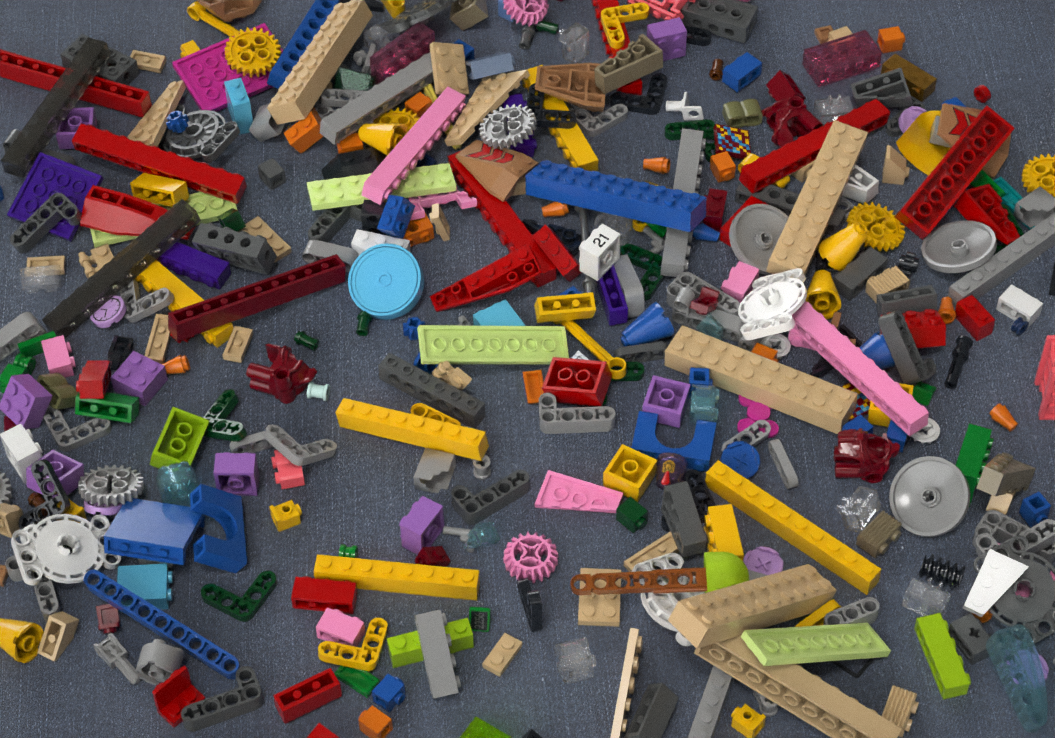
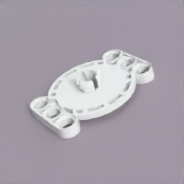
(772, 304)
(54, 560)
(664, 603)

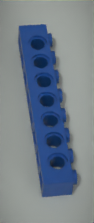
(300, 40)

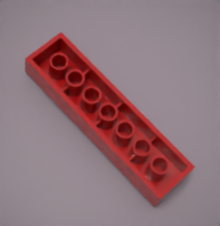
(954, 172)

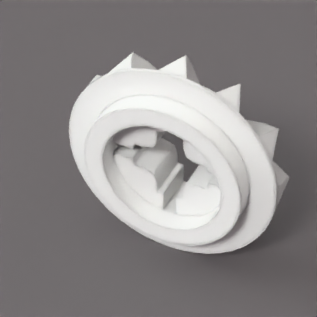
(777, 339)
(932, 433)

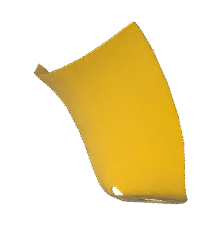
(915, 143)

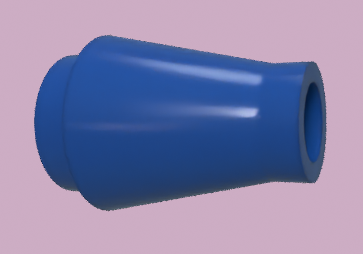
(704, 232)

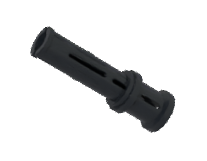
(959, 355)

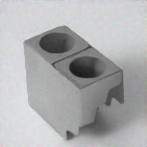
(264, 125)
(1035, 207)
(434, 470)

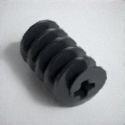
(942, 571)

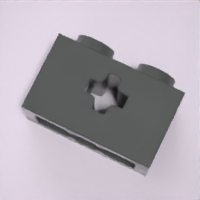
(970, 638)

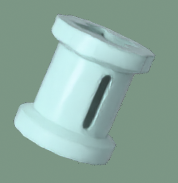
(318, 391)

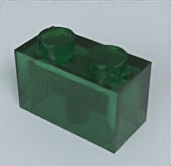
(353, 80)

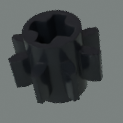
(908, 263)

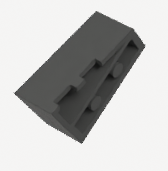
(888, 88)
(683, 519)

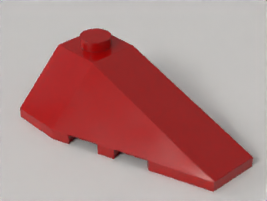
(985, 206)

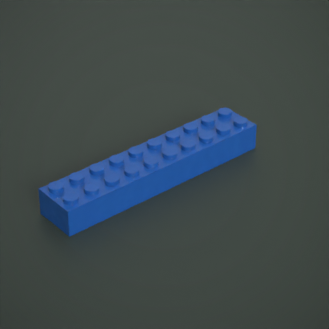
(616, 195)

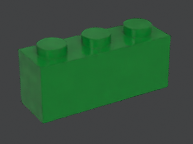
(112, 407)

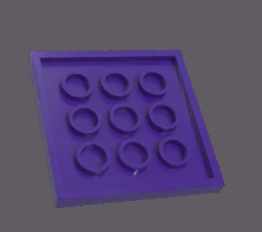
(50, 177)

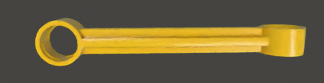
(197, 12)
(595, 348)

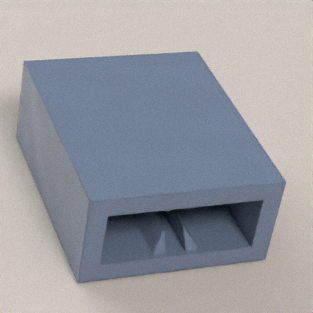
(489, 65)

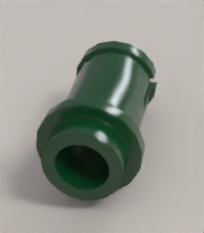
(547, 26)
(363, 323)
(306, 340)

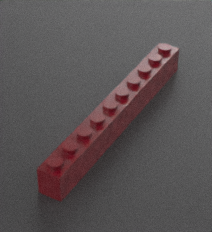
(256, 297)

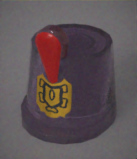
(670, 469)

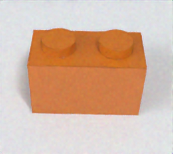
(304, 132)

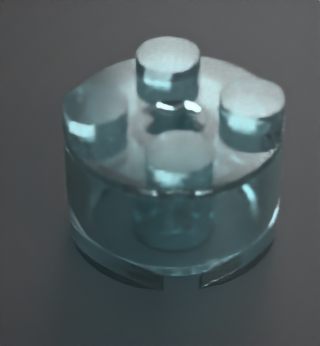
(703, 403)
(176, 483)

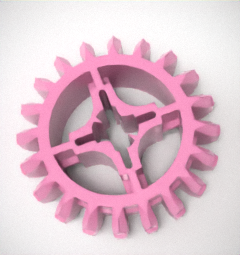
(531, 13)
(531, 551)

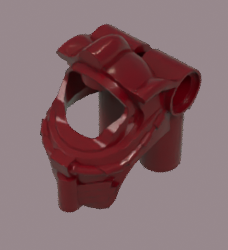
(789, 119)
(284, 377)
(863, 455)

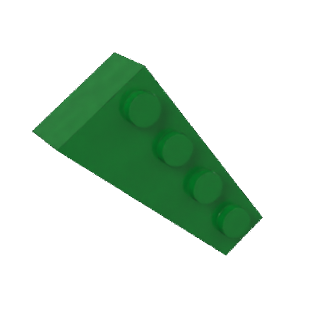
(973, 454)

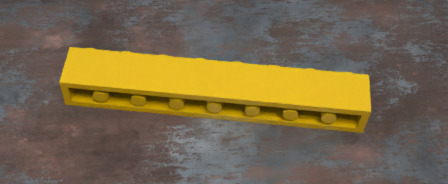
(572, 140)
(159, 277)
(412, 429)
(400, 577)

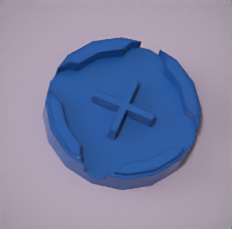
(741, 458)

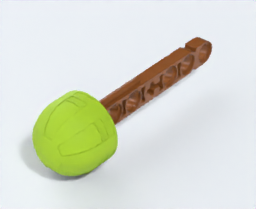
(719, 571)

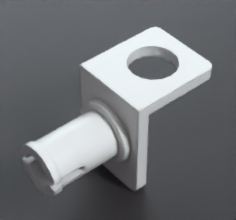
(685, 108)

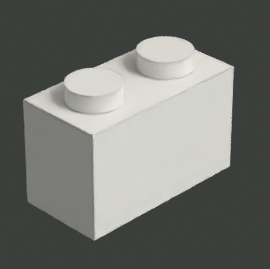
(1018, 304)

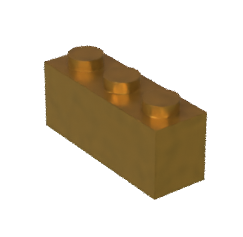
(918, 81)

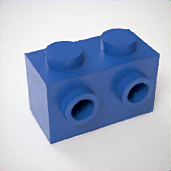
(742, 72)
(396, 216)

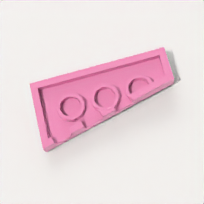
(574, 494)

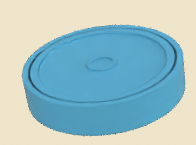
(386, 281)

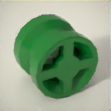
(25, 362)
(351, 552)

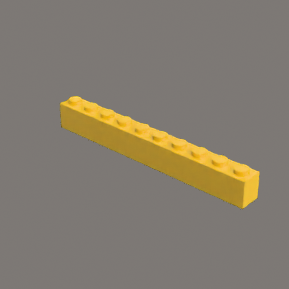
(793, 527)

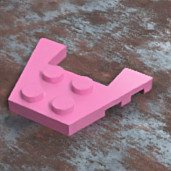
(442, 198)

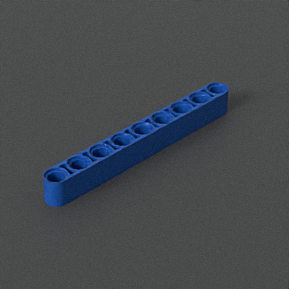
(156, 616)

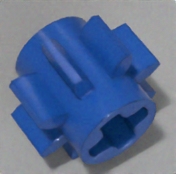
(177, 121)
(411, 326)

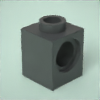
(271, 174)

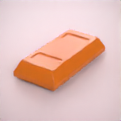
(533, 385)

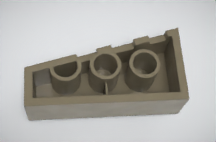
(468, 12)
(629, 65)
(1004, 475)

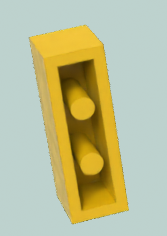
(159, 189)
(565, 307)

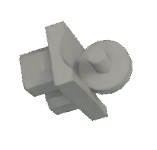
(361, 57)

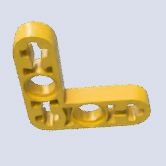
(614, 21)
(359, 654)

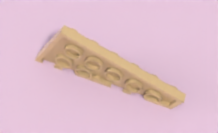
(487, 97)
(153, 124)
(627, 682)

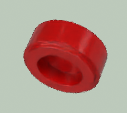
(982, 93)

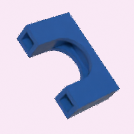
(696, 453)
(228, 511)

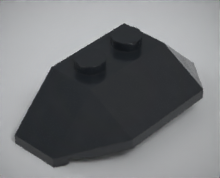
(353, 163)

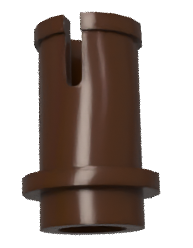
(716, 71)
(35, 499)

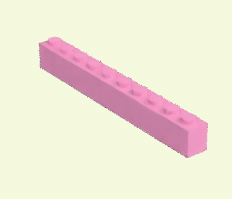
(413, 146)
(860, 370)

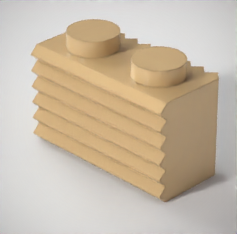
(889, 281)
(899, 708)

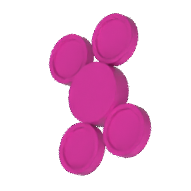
(755, 412)

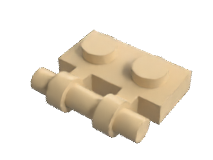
(99, 256)
(451, 375)

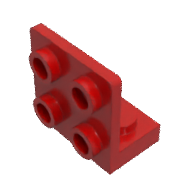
(174, 695)

